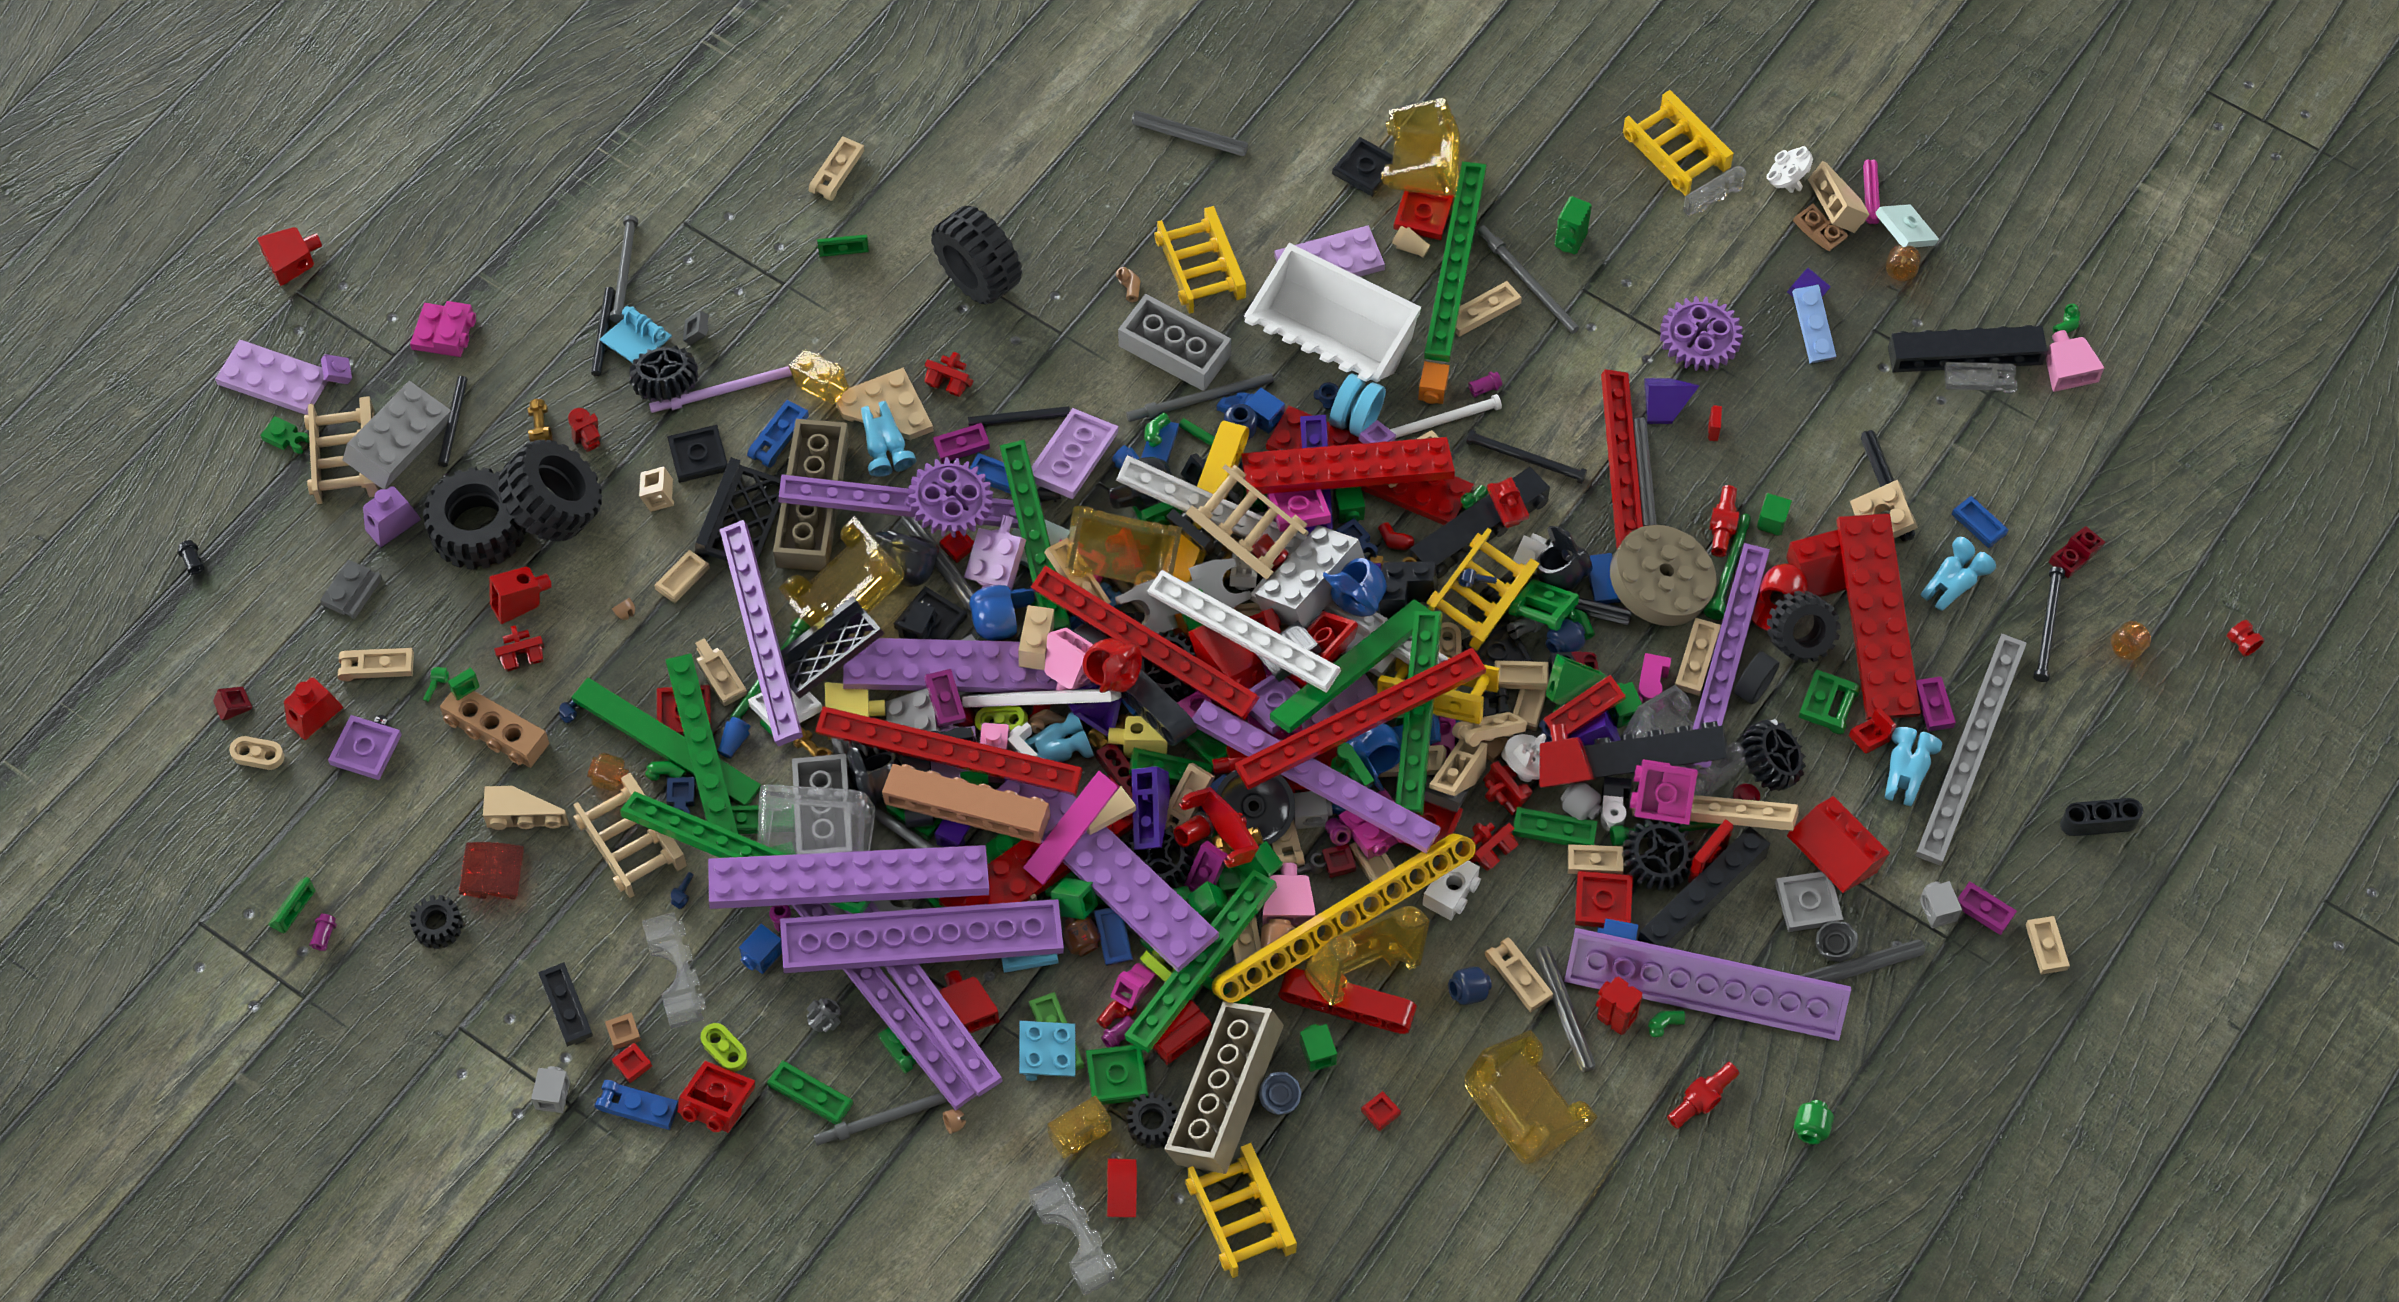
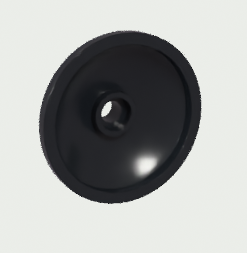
(1274, 800)

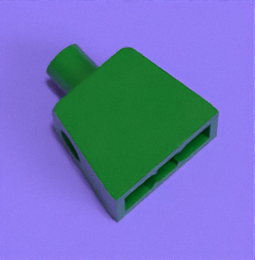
(1570, 680)

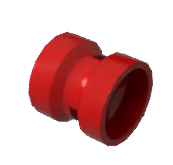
(2245, 638)

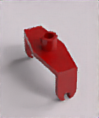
(1227, 824)

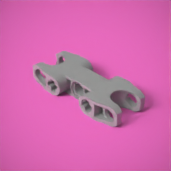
(1206, 576)

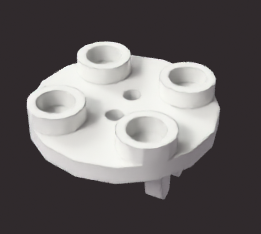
(1790, 168)
(1523, 755)

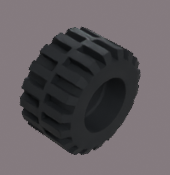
(1819, 638)

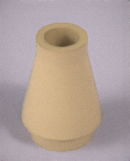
(1410, 242)

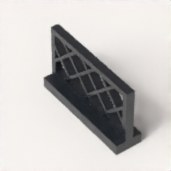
(723, 501)
(826, 635)

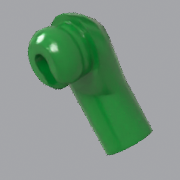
(1153, 429)
(664, 767)
(1663, 1019)

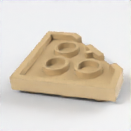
(900, 396)

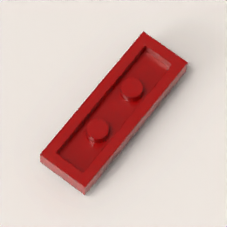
(1587, 706)

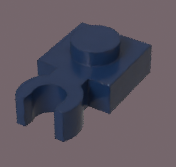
(1355, 530)
(681, 792)

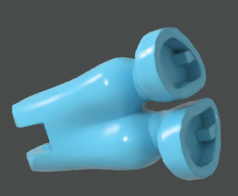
(881, 436)
(1955, 579)
(1052, 745)
(1909, 769)

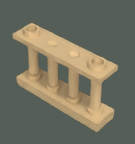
(312, 423)
(1224, 530)
(670, 854)

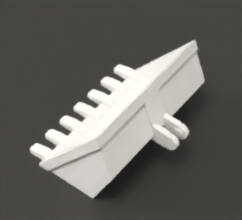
(1334, 314)

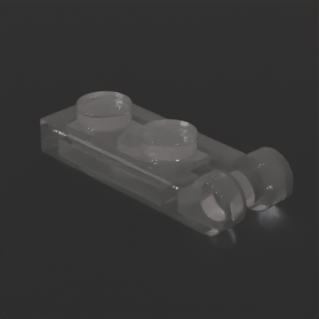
(1714, 190)
(1980, 376)

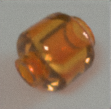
(1903, 262)
(2130, 640)
(607, 771)

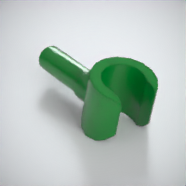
(437, 675)

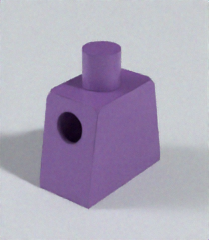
(388, 515)

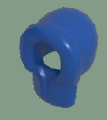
(1358, 587)
(994, 610)
(1378, 750)

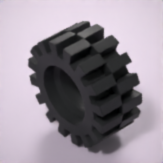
(440, 935)
(1146, 1105)

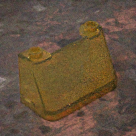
(1424, 149)
(1120, 546)
(858, 571)
(1392, 936)
(1523, 1099)

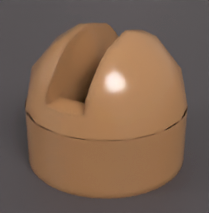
(624, 608)
(952, 1120)

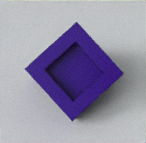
(1809, 278)
(951, 834)

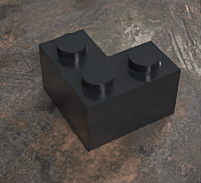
(1406, 583)

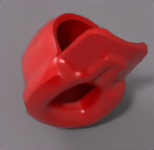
(1781, 578)
(1113, 664)

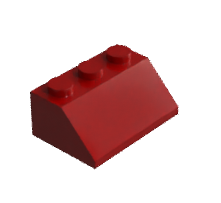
(1820, 562)
(1332, 635)
(1838, 844)

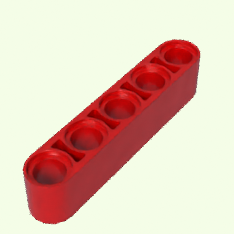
(1358, 1003)

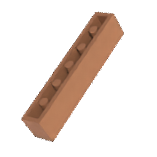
(966, 803)

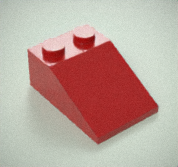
(1227, 657)

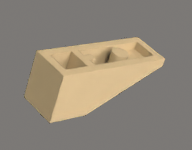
(1838, 199)
(1461, 768)

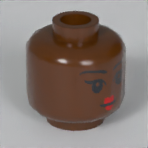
(1081, 936)

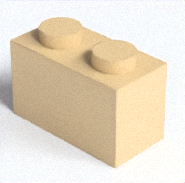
(1033, 642)

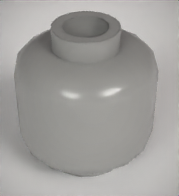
(1581, 801)

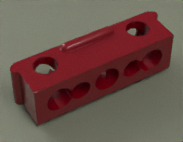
(1122, 766)

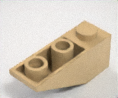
(515, 808)

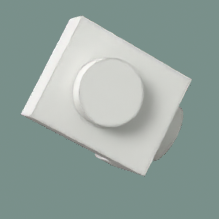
(1530, 548)
(1243, 576)
(1017, 740)

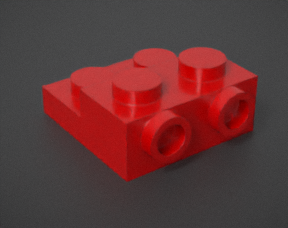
(715, 1097)

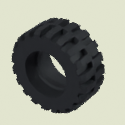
(976, 255)
(534, 506)
(471, 547)

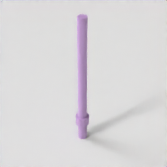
(720, 389)

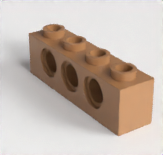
(525, 750)

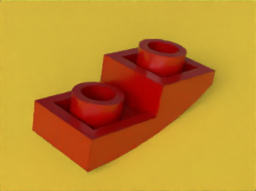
(1121, 1187)

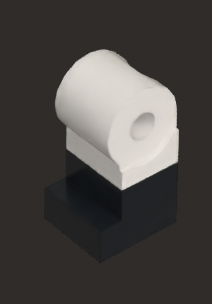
(1613, 792)

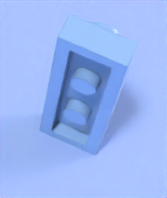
(1814, 324)

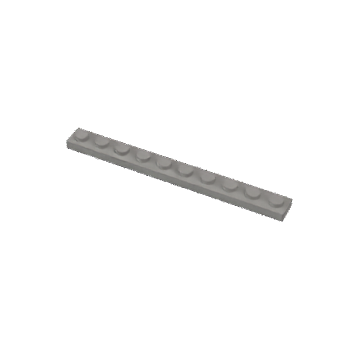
(1970, 750)

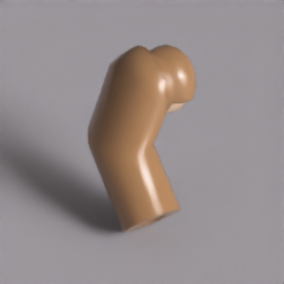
(1129, 281)
(1043, 718)

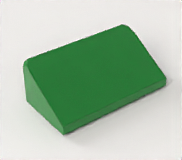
(843, 245)
(292, 905)

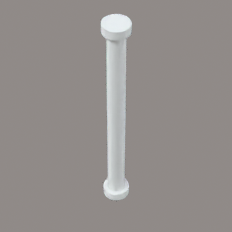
(1446, 417)

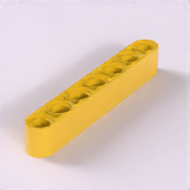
(1227, 450)

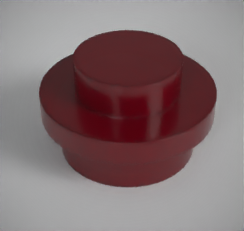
(1746, 792)

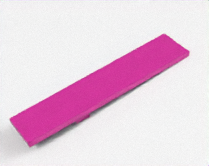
(1071, 827)

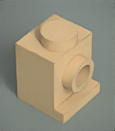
(656, 489)

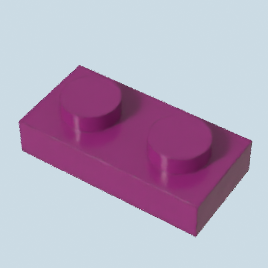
(961, 443)
(945, 698)
(1935, 704)
(1206, 867)
(1986, 908)

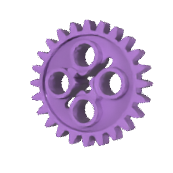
(1718, 345)
(950, 497)

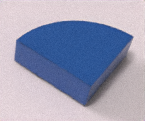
(1226, 403)

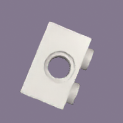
(1447, 901)

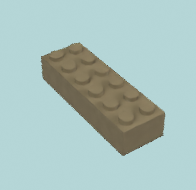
(807, 531)
(1224, 1087)

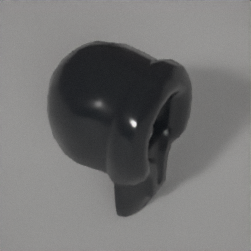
(1127, 497)
(913, 554)
(1558, 566)
(871, 773)

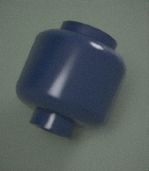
(1242, 415)
(1567, 639)
(1469, 985)

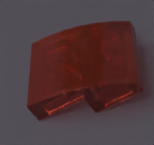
(491, 870)

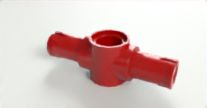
(1724, 521)
(1703, 1095)

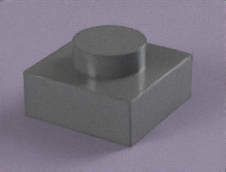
(695, 327)

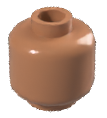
(1274, 930)

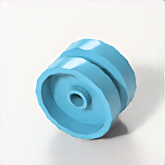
(1356, 405)

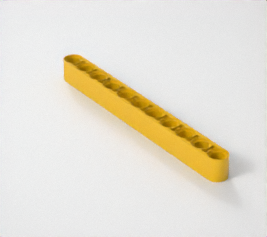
(1331, 917)

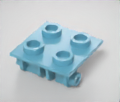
(635, 335)
(1046, 1049)

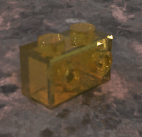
(819, 376)
(1079, 1127)

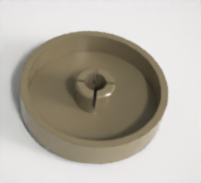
(1663, 575)

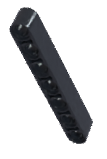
(1150, 700)

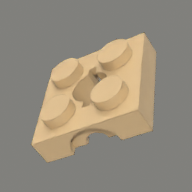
(1887, 498)

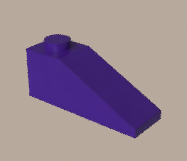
(1152, 801)

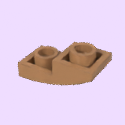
(1819, 229)

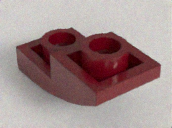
(2077, 551)

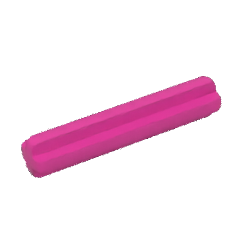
(1871, 189)

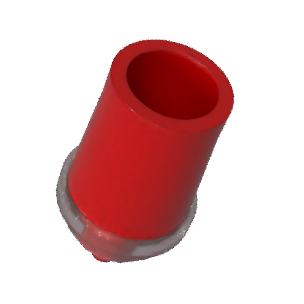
(1194, 829)

